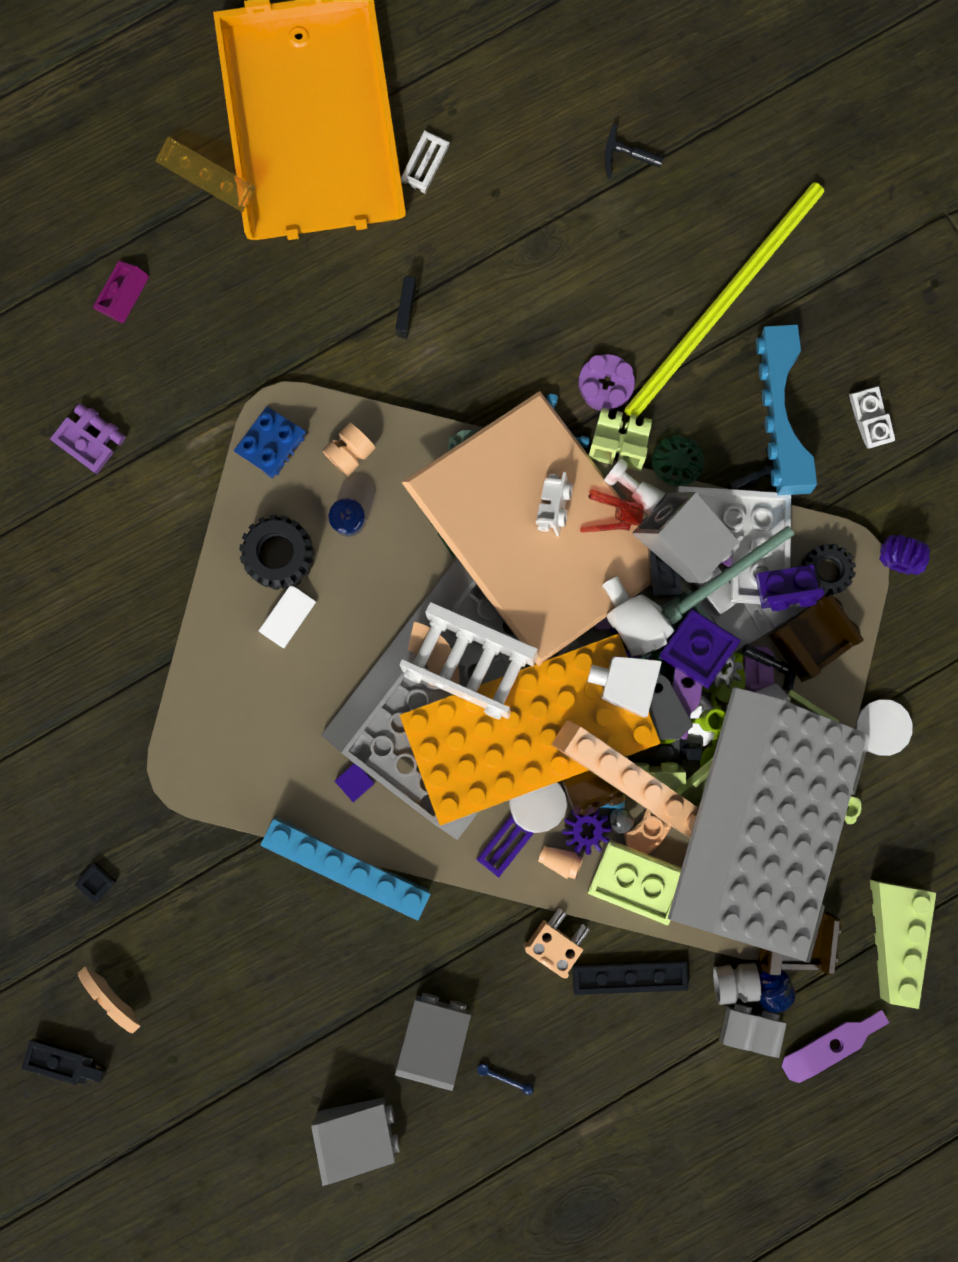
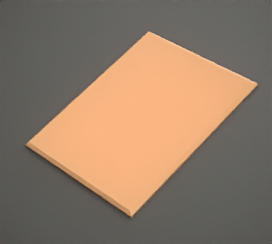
(486, 510)

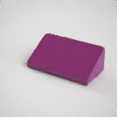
(121, 291)

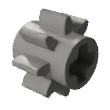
(731, 675)

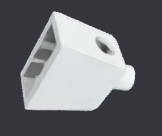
(627, 683)

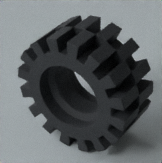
(843, 562)

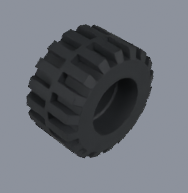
(264, 532)

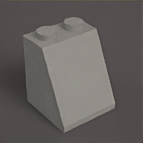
(687, 536)
(434, 1041)
(354, 1139)

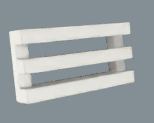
(415, 182)

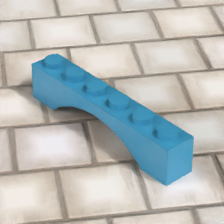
(793, 464)
(345, 869)

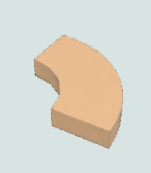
(439, 653)
(647, 833)
(115, 1007)

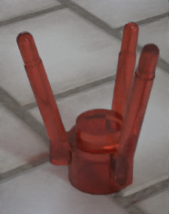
(626, 511)

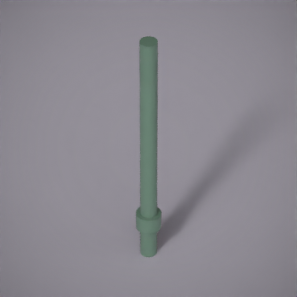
(673, 613)

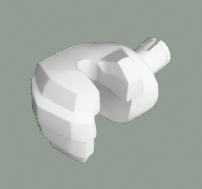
(637, 620)

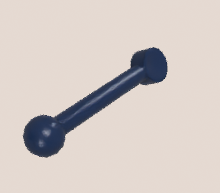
(483, 1070)

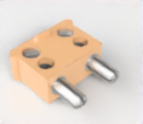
(552, 950)

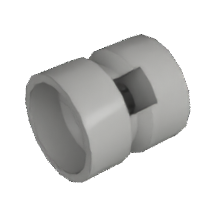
(736, 983)

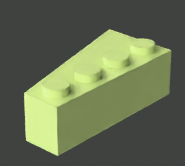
(902, 940)

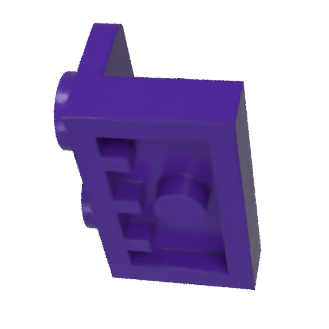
(787, 587)

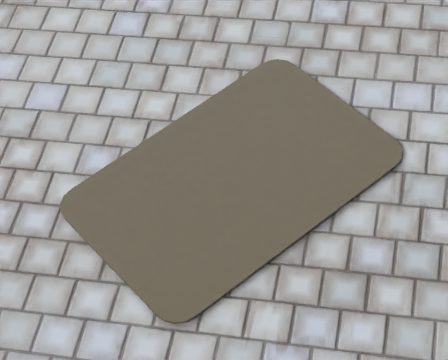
(248, 717)

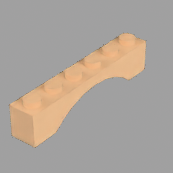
(626, 777)

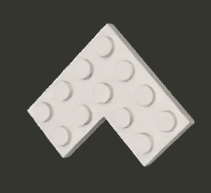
(752, 520)

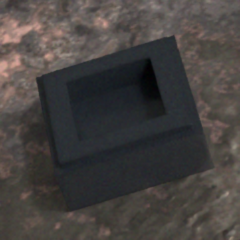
(95, 883)

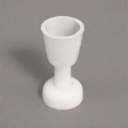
(642, 493)

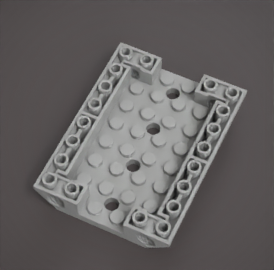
(370, 723)

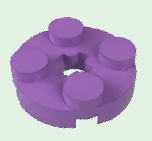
(619, 373)

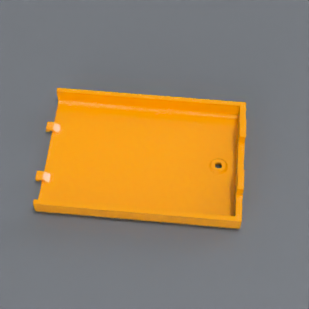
(309, 116)

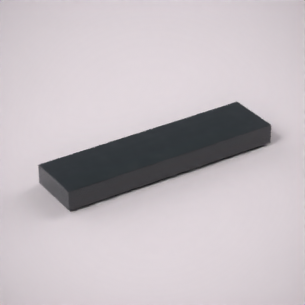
(630, 977)

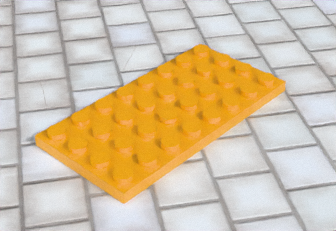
(484, 761)

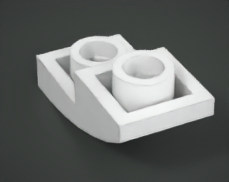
(871, 417)

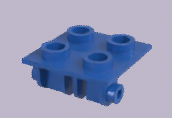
(270, 442)

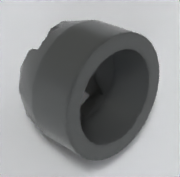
(621, 820)

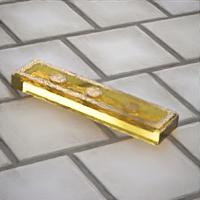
(205, 174)

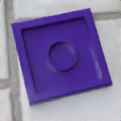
(700, 648)

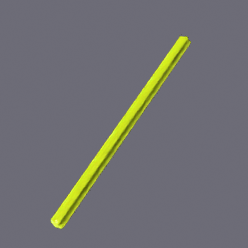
(724, 300)

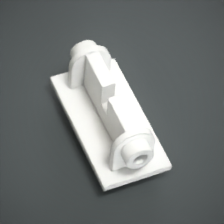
(554, 514)

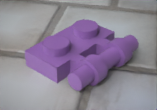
(81, 444)

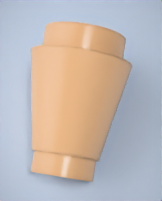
(561, 861)

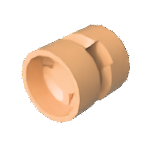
(349, 449)

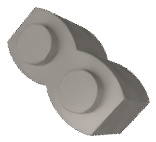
(753, 1031)

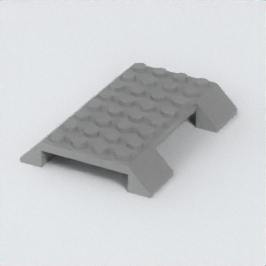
(769, 825)

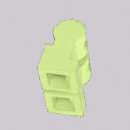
(630, 446)

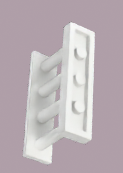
(467, 631)

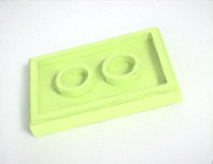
(635, 881)

